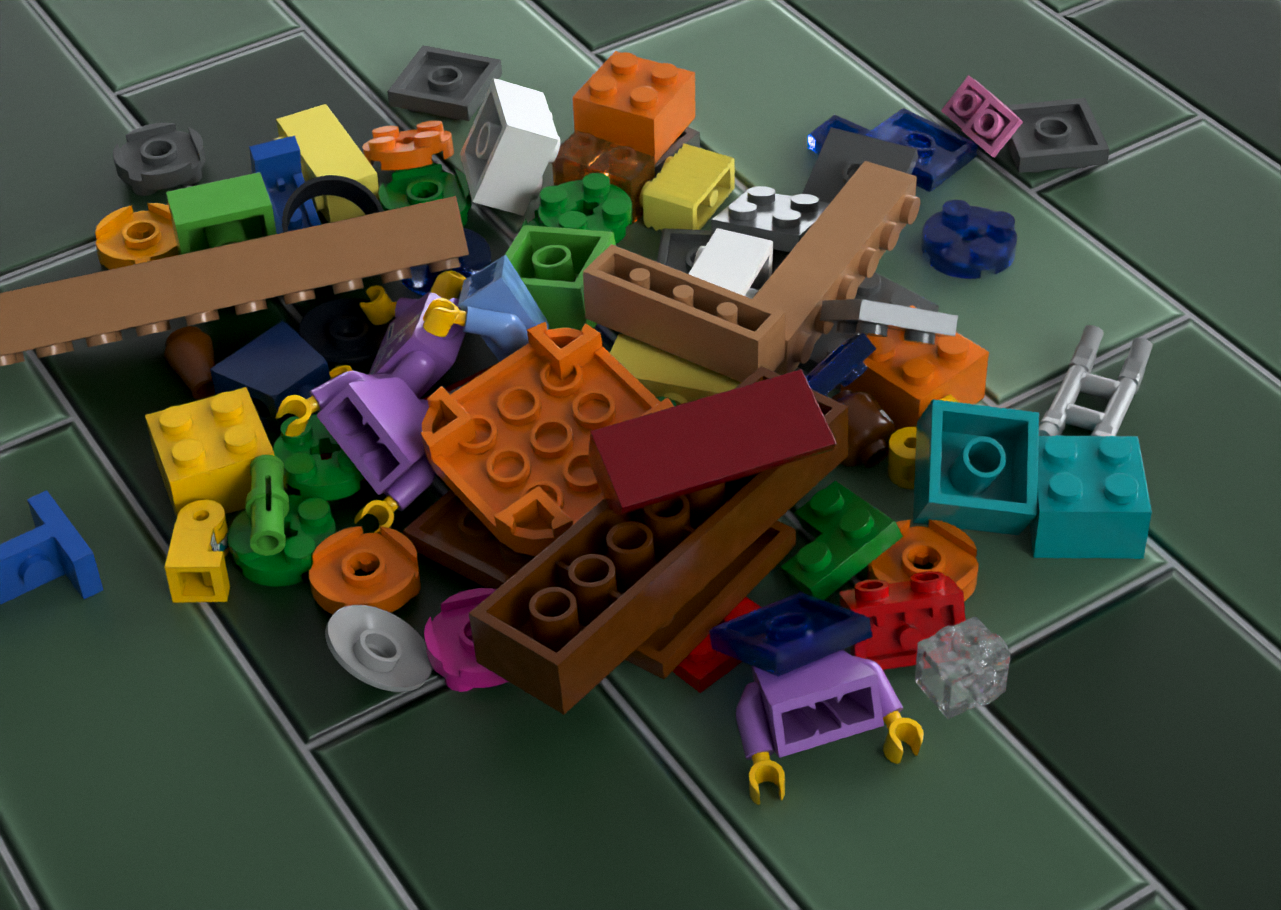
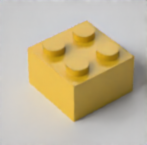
(208, 449)

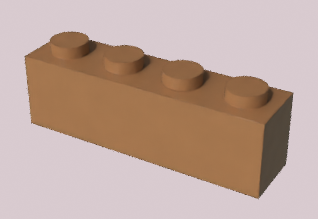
(683, 314)

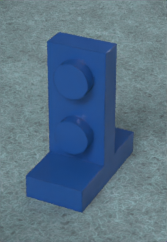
(282, 175)
(46, 554)

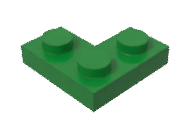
(847, 540)

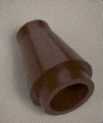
(192, 357)

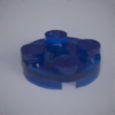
(990, 234)

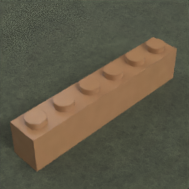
(838, 254)

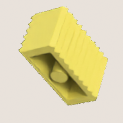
(687, 189)

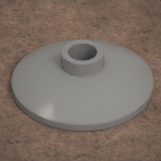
(378, 648)

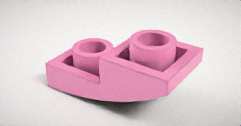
(982, 116)

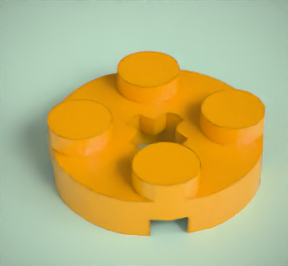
(135, 237)

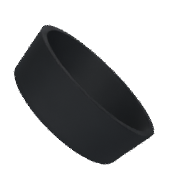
(331, 185)

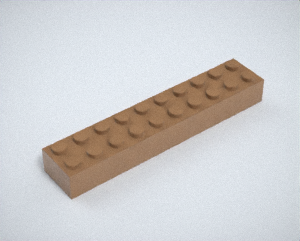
(227, 276)

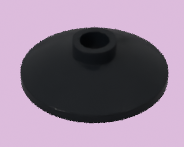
(342, 331)

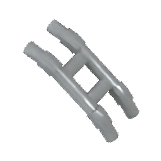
(1080, 380)

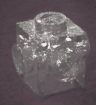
(962, 667)

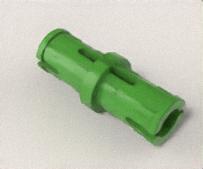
(267, 526)

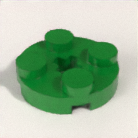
(430, 181)
(569, 202)
(307, 472)
(307, 524)

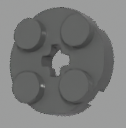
(147, 171)

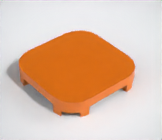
(522, 430)

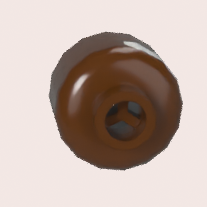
(867, 429)

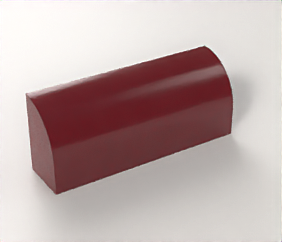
(708, 442)

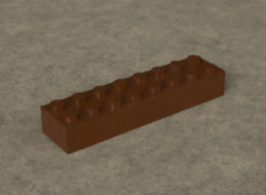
(626, 574)

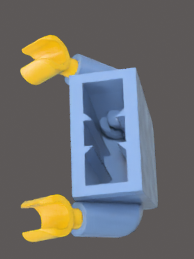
(491, 305)

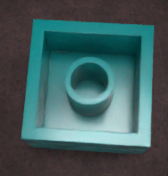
(976, 467)
(1090, 498)

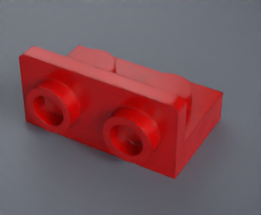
(903, 615)

